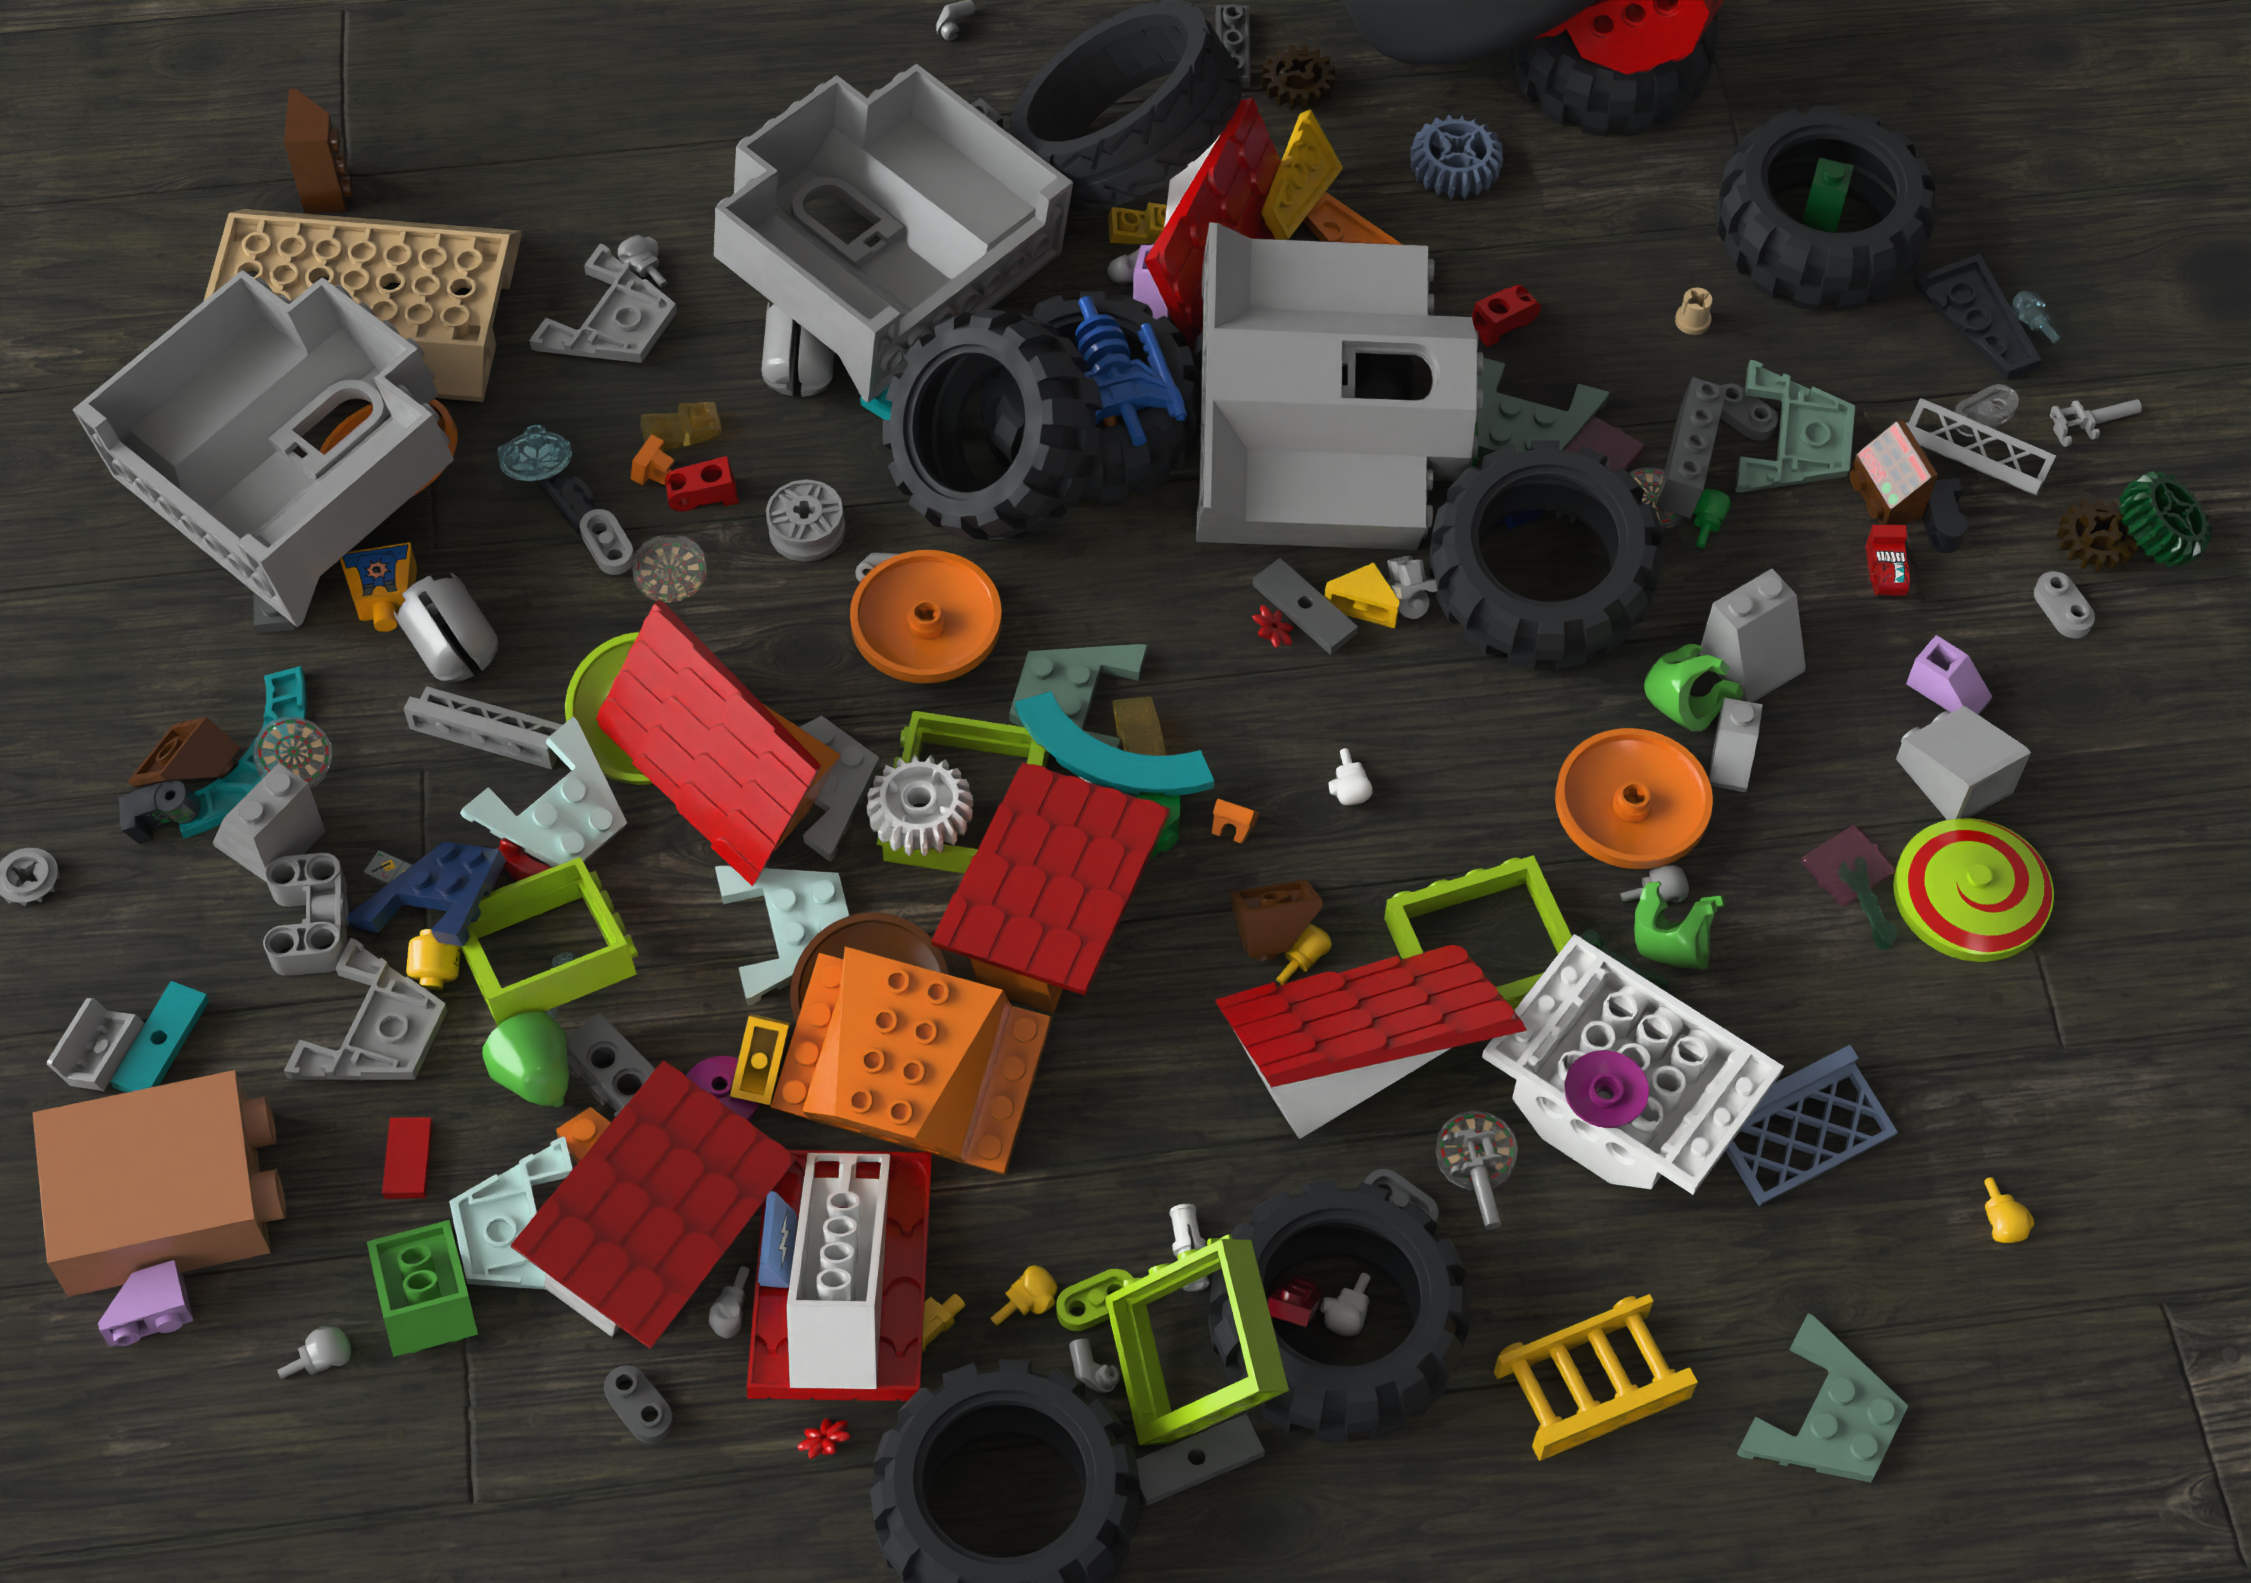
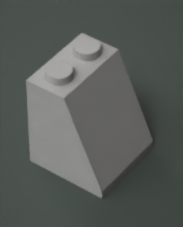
(1757, 635)
(1962, 762)
(271, 822)

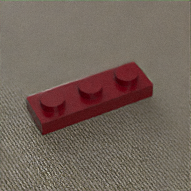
(1296, 1300)

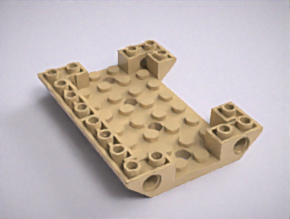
(370, 254)

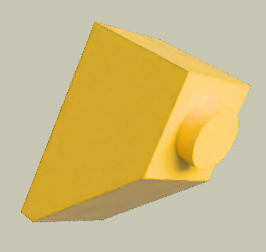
(760, 1059)

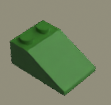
(421, 1288)

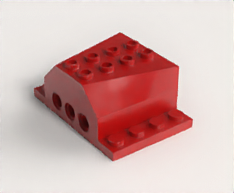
(1638, 32)

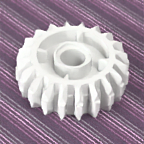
(943, 817)

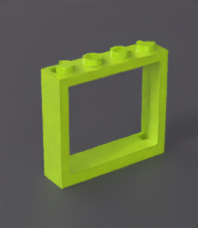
(967, 735)
(1472, 886)
(565, 982)
(1139, 1356)

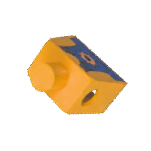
(378, 580)

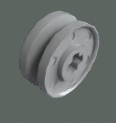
(805, 520)

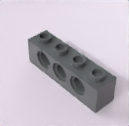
(1691, 447)
(600, 1042)

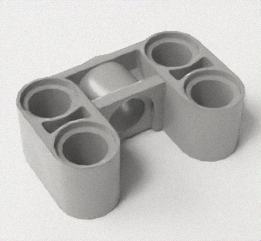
(324, 919)

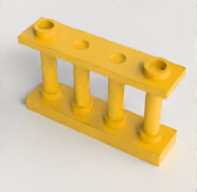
(1592, 1417)

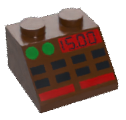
(1894, 476)

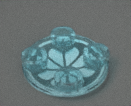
(534, 454)

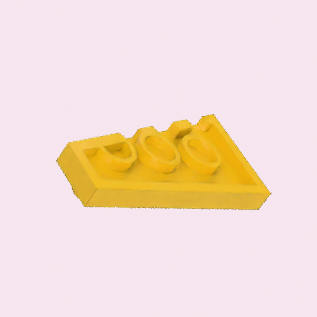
(1302, 177)

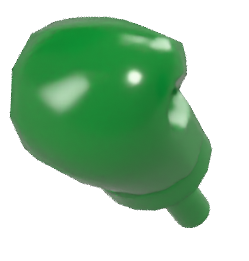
(1710, 513)

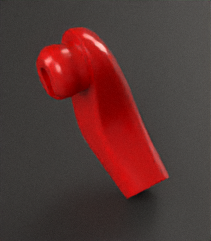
(517, 862)

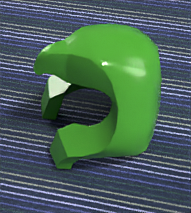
(1670, 685)
(1674, 943)
(529, 1058)

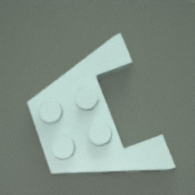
(569, 818)
(798, 909)
(497, 1212)

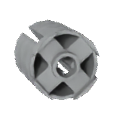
(781, 356)
(451, 605)

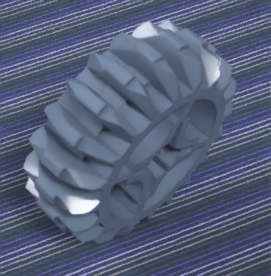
(1457, 167)

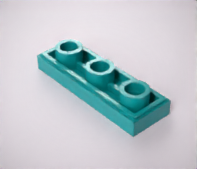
(169, 1022)

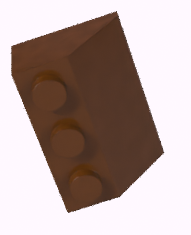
(315, 156)

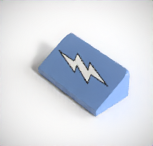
(777, 1243)

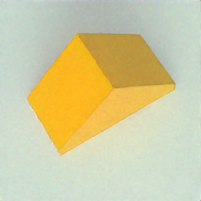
(1364, 596)

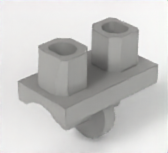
(1408, 585)

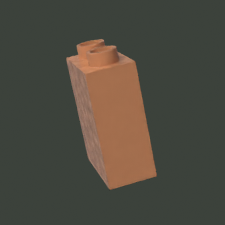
(155, 1181)

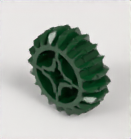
(2165, 519)

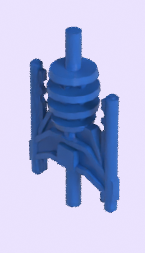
(1122, 382)

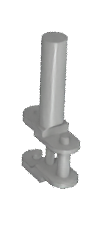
(2088, 418)
(1477, 1171)

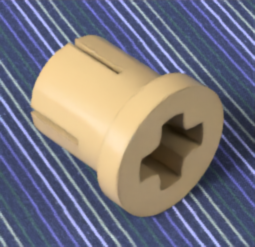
(1694, 314)

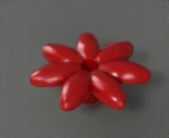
(1272, 627)
(825, 1439)

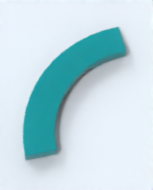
(284, 698)
(1105, 764)

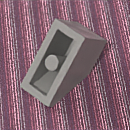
(1735, 744)

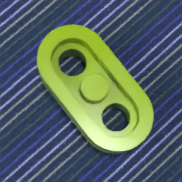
(1091, 1298)

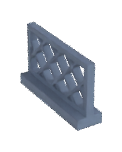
(1794, 1090)

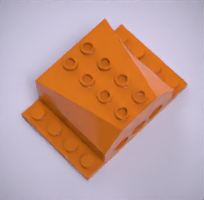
(912, 1059)

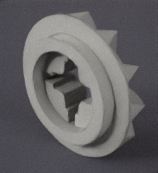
(25, 862)

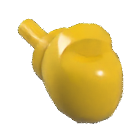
(1306, 951)
(2009, 1218)
(1030, 1292)

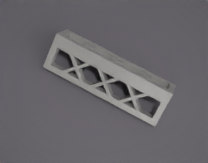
(1974, 460)
(479, 731)

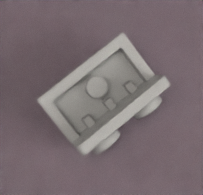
(94, 1045)

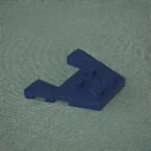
(445, 879)

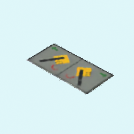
(385, 867)

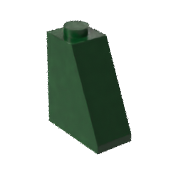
(1827, 195)

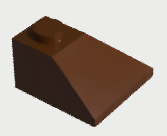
(187, 753)
(1274, 916)

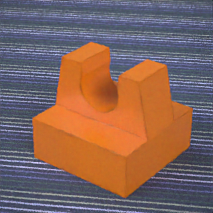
(651, 462)
(1231, 813)

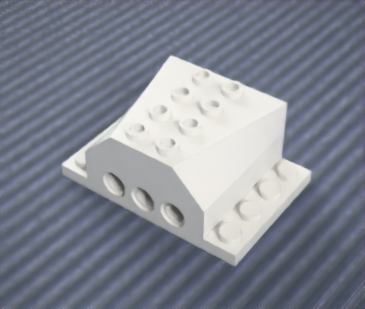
(1696, 1071)

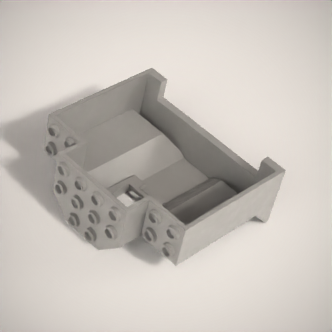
(947, 192)
(224, 398)
(1282, 438)

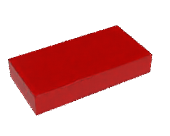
(407, 1158)

